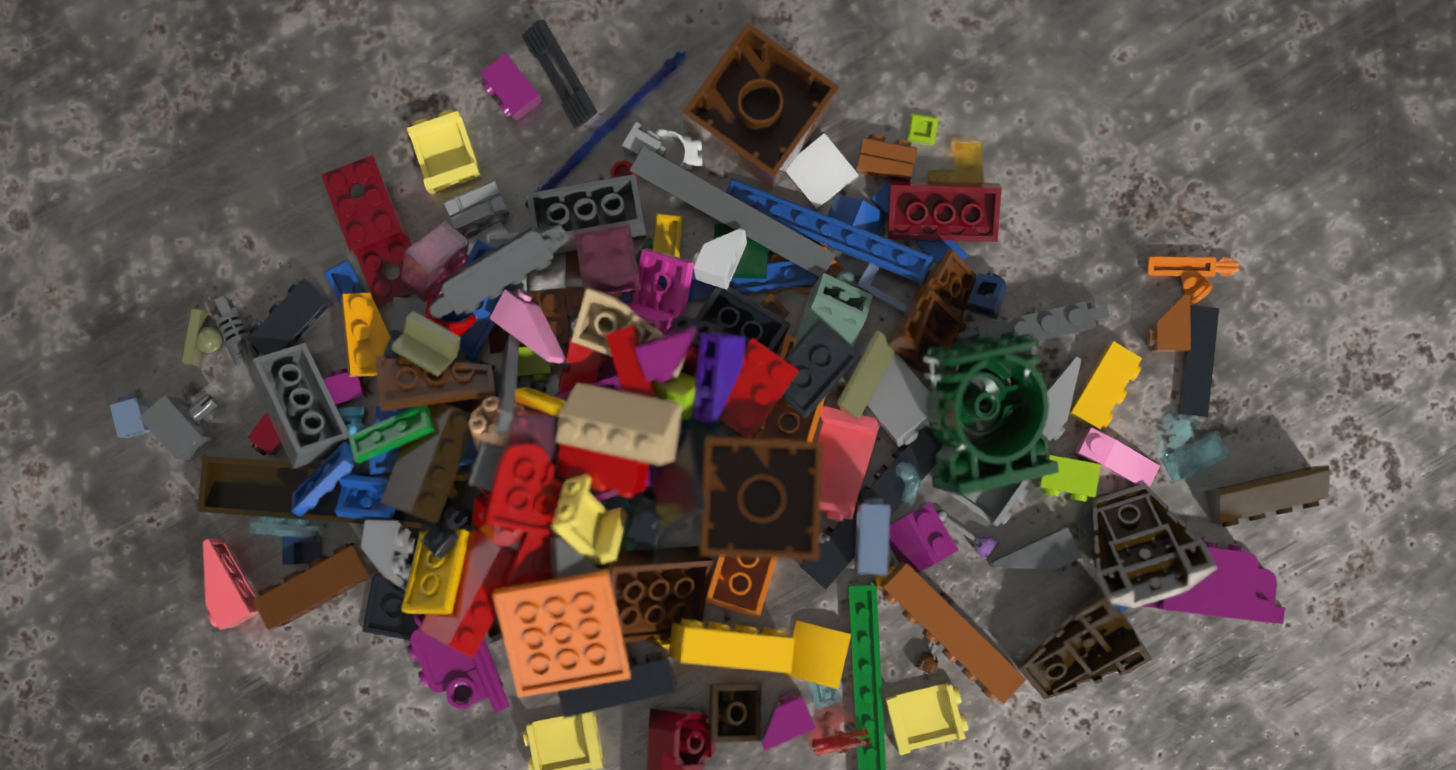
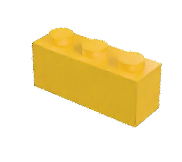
(1105, 386)

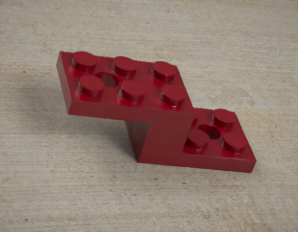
(370, 226)

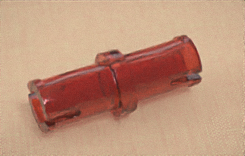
(841, 742)

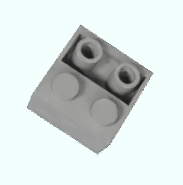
(390, 549)

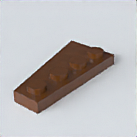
(410, 385)

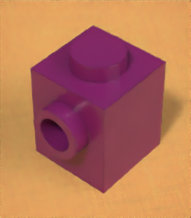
(345, 388)

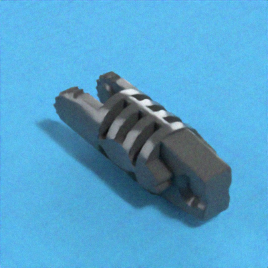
(232, 330)

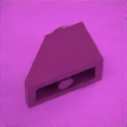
(664, 354)

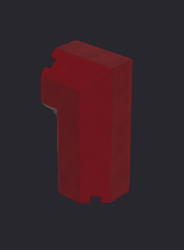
(678, 740)

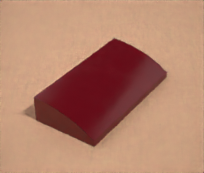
(944, 211)

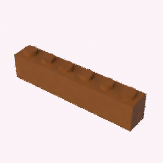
(953, 632)

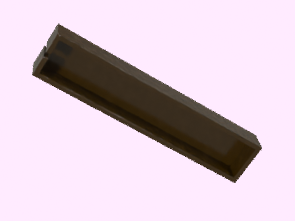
(267, 490)

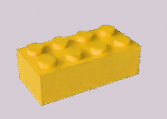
(731, 647)

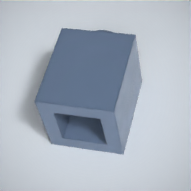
(127, 414)

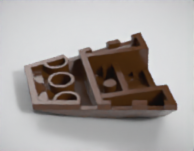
(935, 311)

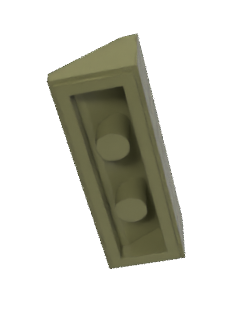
(866, 376)

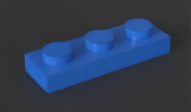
(322, 479)

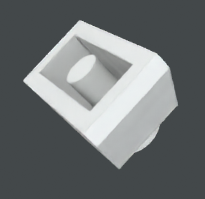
(720, 259)

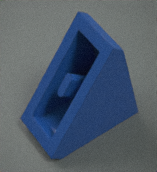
(857, 213)

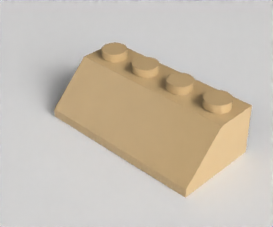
(620, 424)

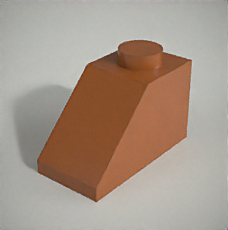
(1172, 328)

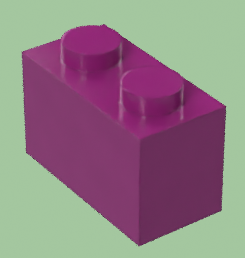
(510, 87)

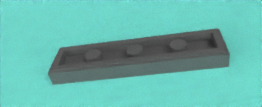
(507, 384)

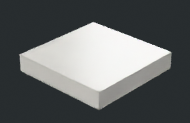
(821, 172)

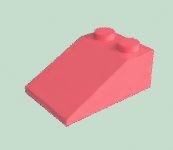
(226, 587)

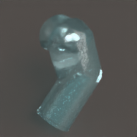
(911, 480)

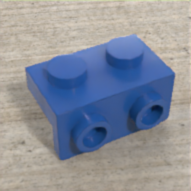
(361, 498)

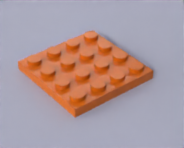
(562, 633)

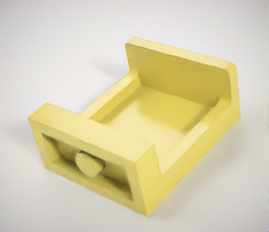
(444, 151)
(588, 523)
(925, 716)
(564, 743)

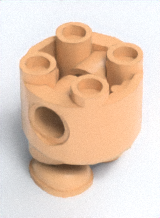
(484, 424)

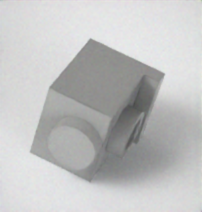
(637, 139)

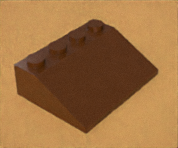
(658, 589)

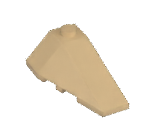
(606, 314)

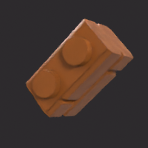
(886, 158)

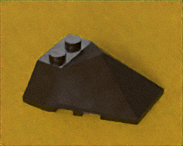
(1144, 549)
(1085, 648)

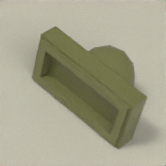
(199, 338)

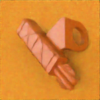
(1192, 271)

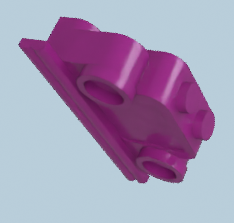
(1232, 590)
(462, 677)

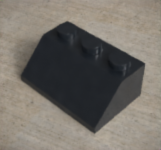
(744, 318)

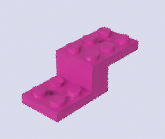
(653, 303)

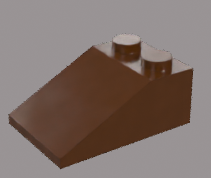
(555, 311)

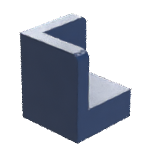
(301, 549)

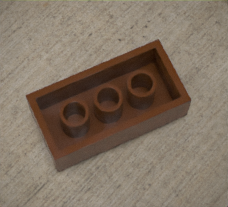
(312, 588)

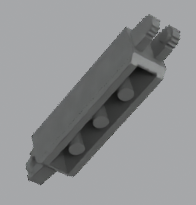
(497, 269)
(1044, 324)

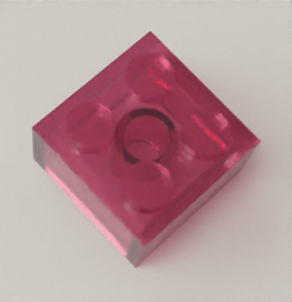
(433, 260)
(608, 260)

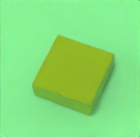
(922, 129)

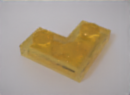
(967, 165)

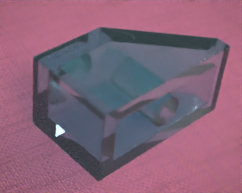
(1195, 456)

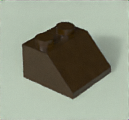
(735, 712)

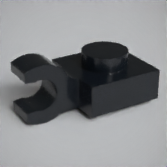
(442, 534)

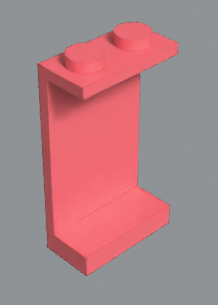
(844, 460)

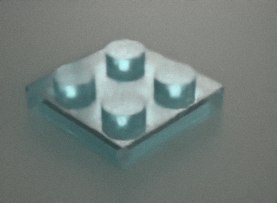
(275, 526)

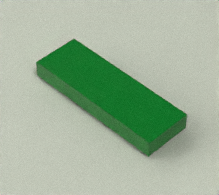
(391, 433)

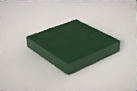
(754, 257)

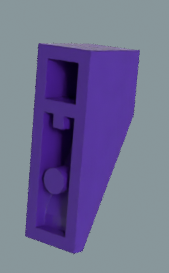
(717, 371)

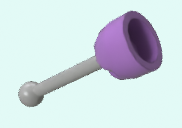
(982, 544)

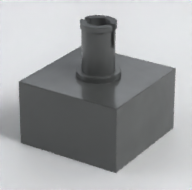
(181, 426)

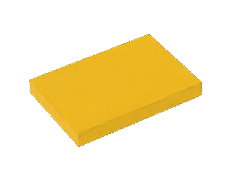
(434, 580)

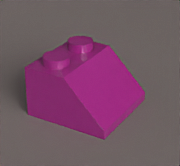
(920, 538)
(787, 720)

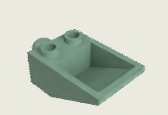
(837, 305)

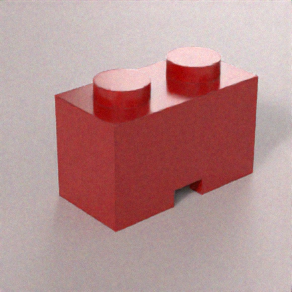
(582, 366)

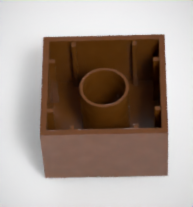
(759, 105)
(762, 498)

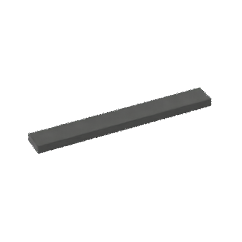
(732, 212)

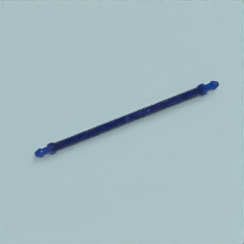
(669, 66)

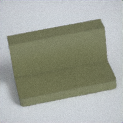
(427, 344)

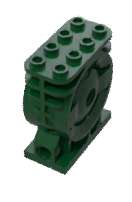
(1015, 440)

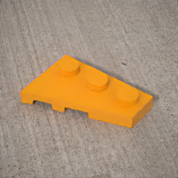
(363, 332)

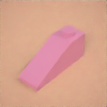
(527, 323)
(1116, 457)

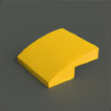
(818, 654)

